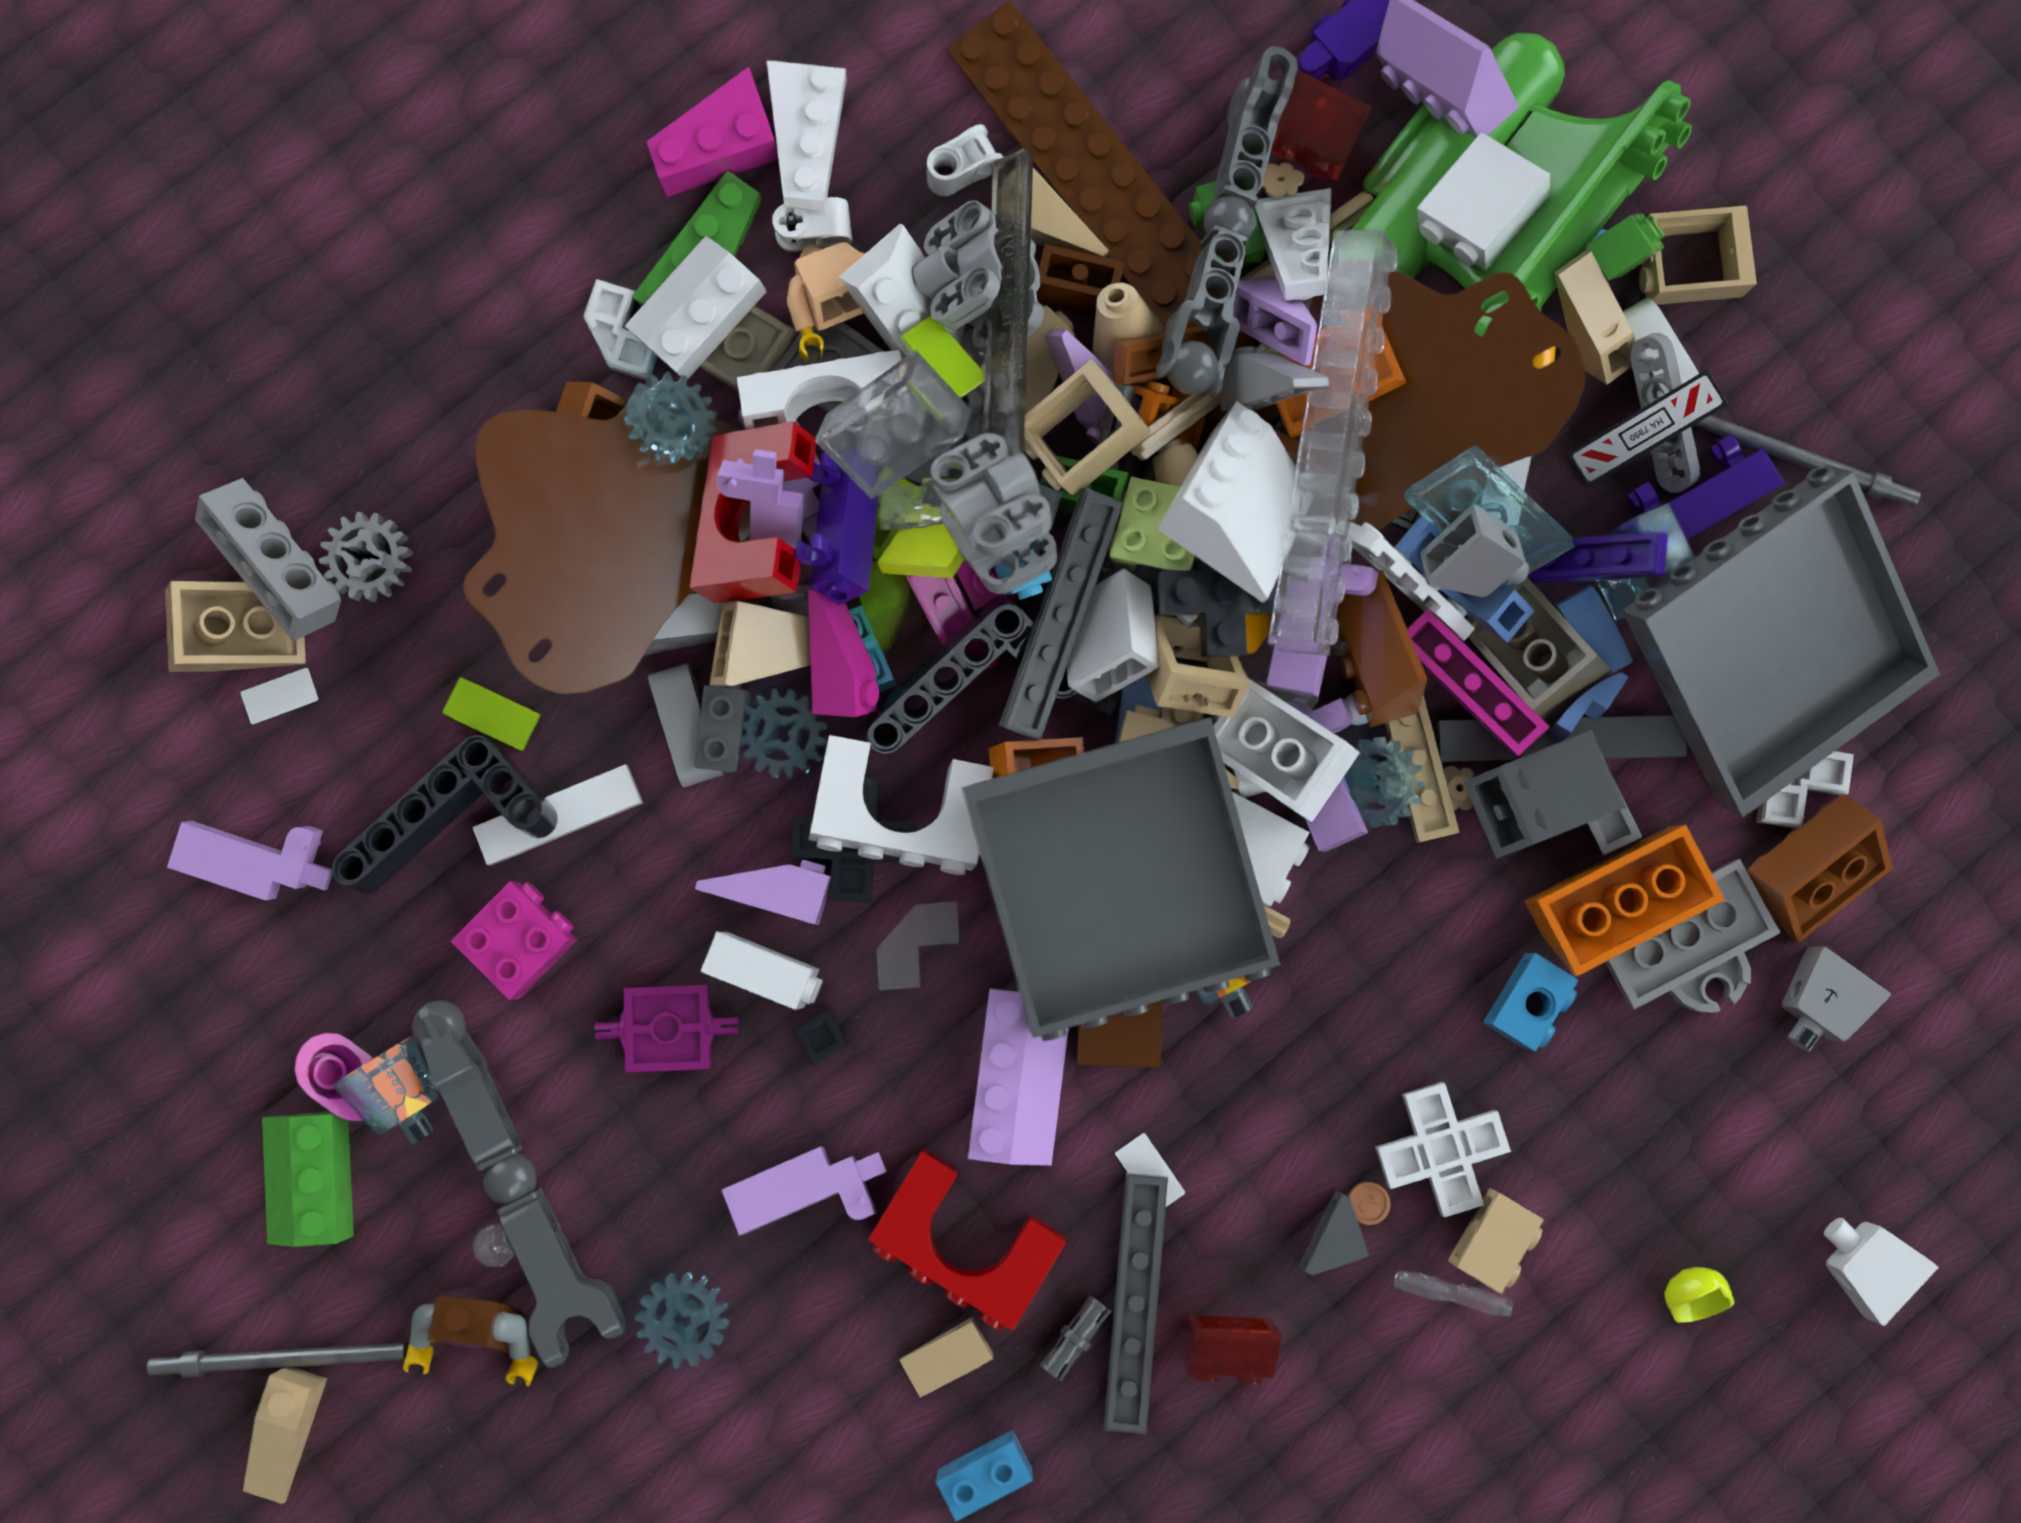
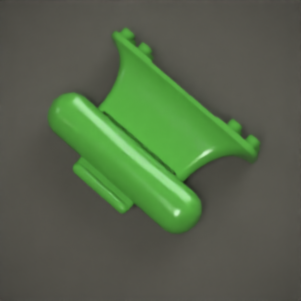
(1588, 160)

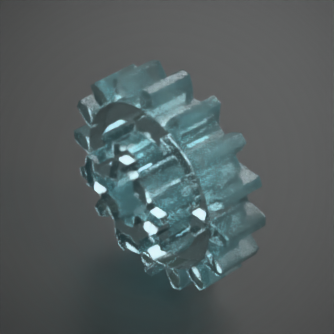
(652, 422)
(765, 743)
(1395, 784)
(665, 1326)

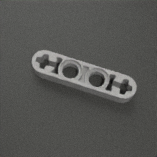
(1671, 379)

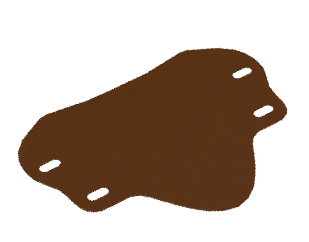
(1460, 387)
(587, 541)

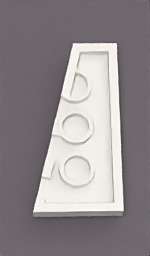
(806, 124)
(1297, 240)
(1398, 571)

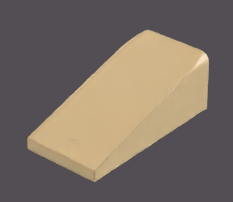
(947, 1357)

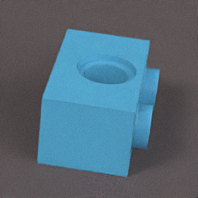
(1509, 1011)
(984, 1475)

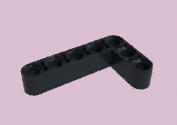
(966, 668)
(441, 811)

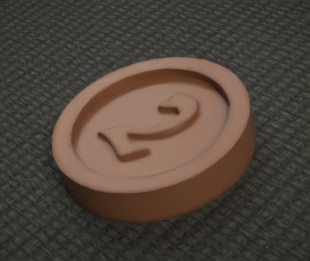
(1370, 1202)

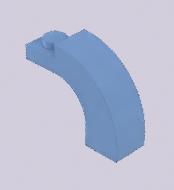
(1499, 613)

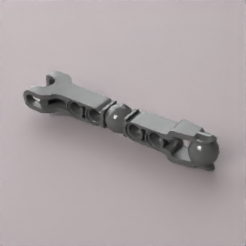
(1228, 227)
(510, 1180)

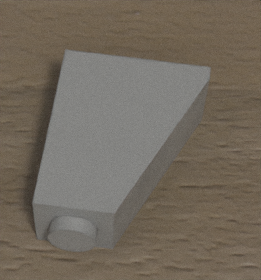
(689, 625)

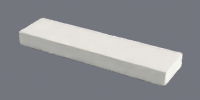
(575, 809)

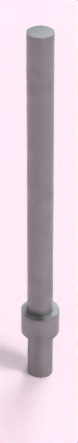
(1874, 484)
(197, 1363)

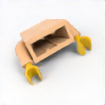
(817, 293)

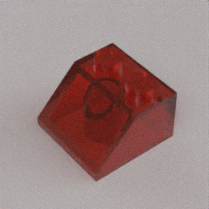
(1319, 127)
(1231, 1347)

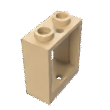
(1735, 251)
(1064, 401)
(1174, 684)

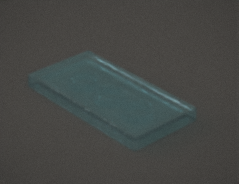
(1480, 481)

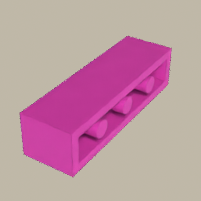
(1475, 686)

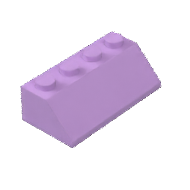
(1443, 69)
(1016, 1087)

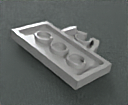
(1699, 949)

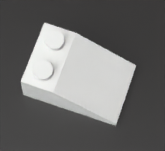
(1283, 751)

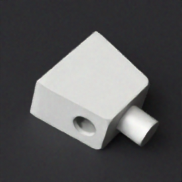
(1875, 1268)

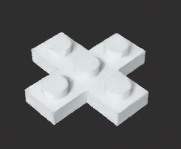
(1442, 1149)

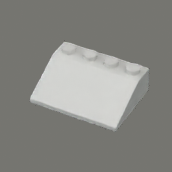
(1236, 502)

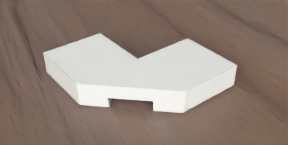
(606, 317)
(1788, 805)

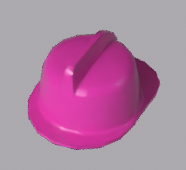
(322, 1064)

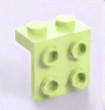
(1137, 532)

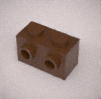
(1075, 278)

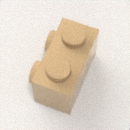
(1497, 1241)

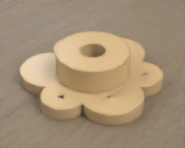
(1282, 180)
(1457, 777)

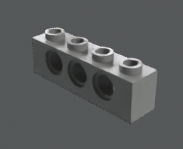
(224, 518)

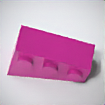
(713, 137)

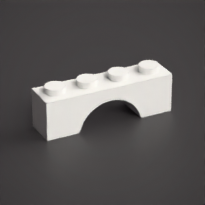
(787, 393)

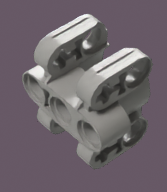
(965, 272)
(995, 512)

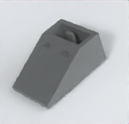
(1544, 794)

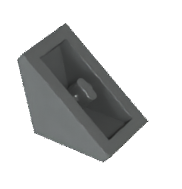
(1335, 1239)

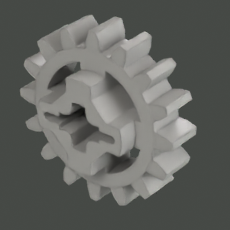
(364, 572)

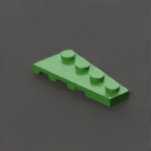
(721, 217)

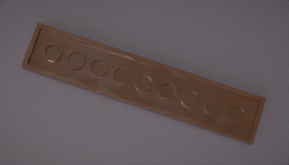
(1080, 156)

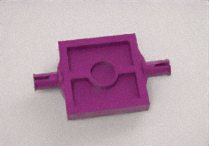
(667, 1028)

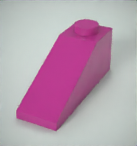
(840, 664)

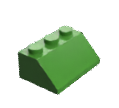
(307, 1179)

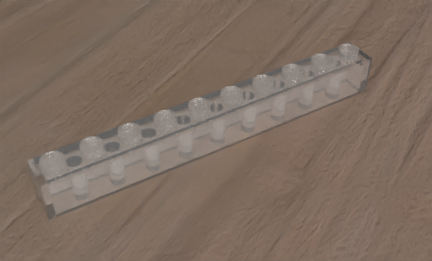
(1332, 443)

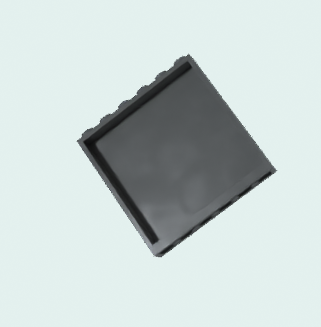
(1783, 639)
(1121, 878)

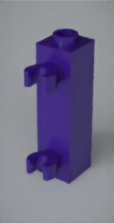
(1720, 496)
(843, 537)

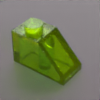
(886, 604)

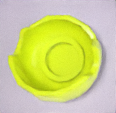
(1697, 1294)

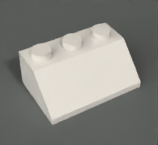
(887, 289)
(696, 307)

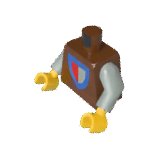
(471, 1325)

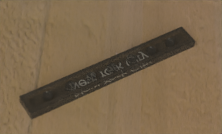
(1009, 311)

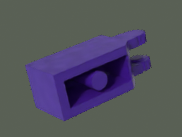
(1344, 40)

